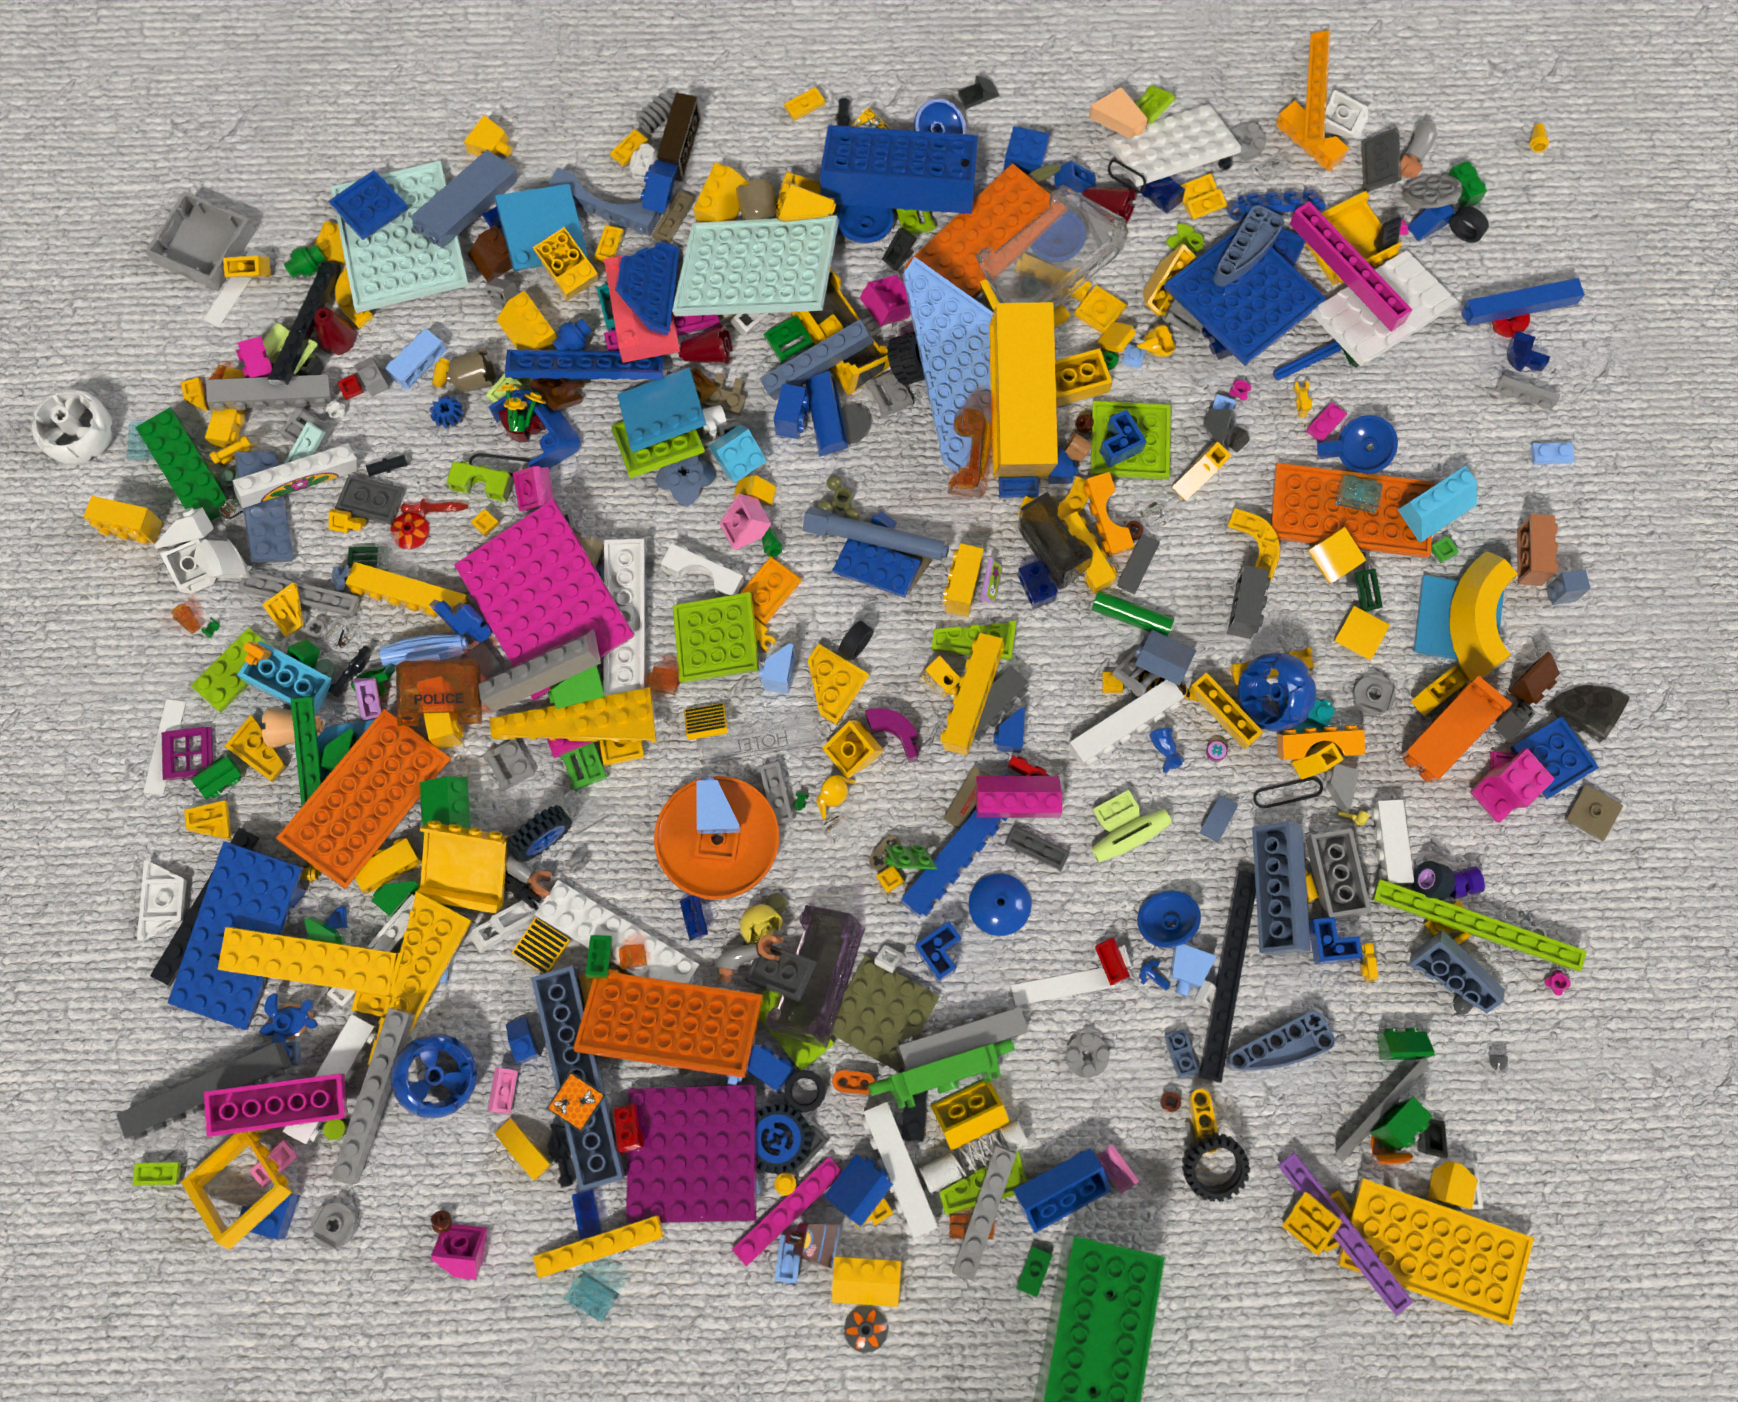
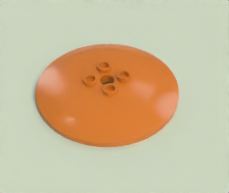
(720, 869)

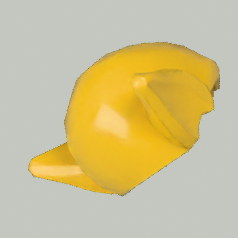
(1158, 342)
(833, 793)

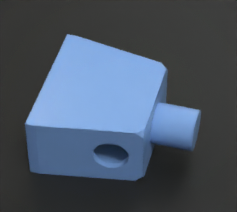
(1189, 967)

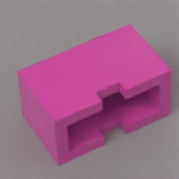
(253, 354)

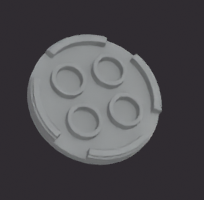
(1432, 191)

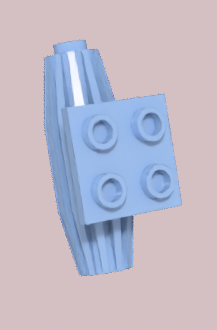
(421, 648)

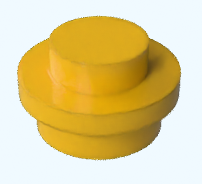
(785, 1184)

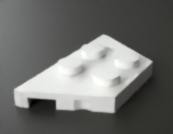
(161, 901)

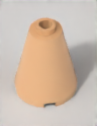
(279, 727)

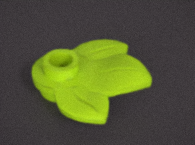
(1186, 236)

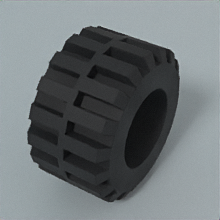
(905, 359)

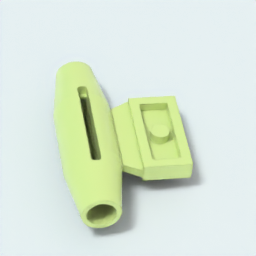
(1125, 826)

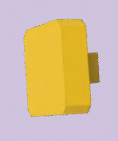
(1116, 337)

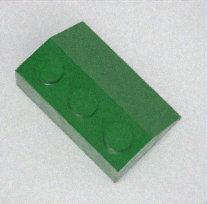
(445, 801)

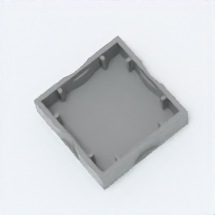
(198, 240)

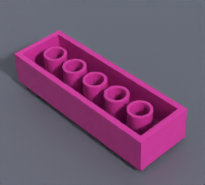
(275, 1105)

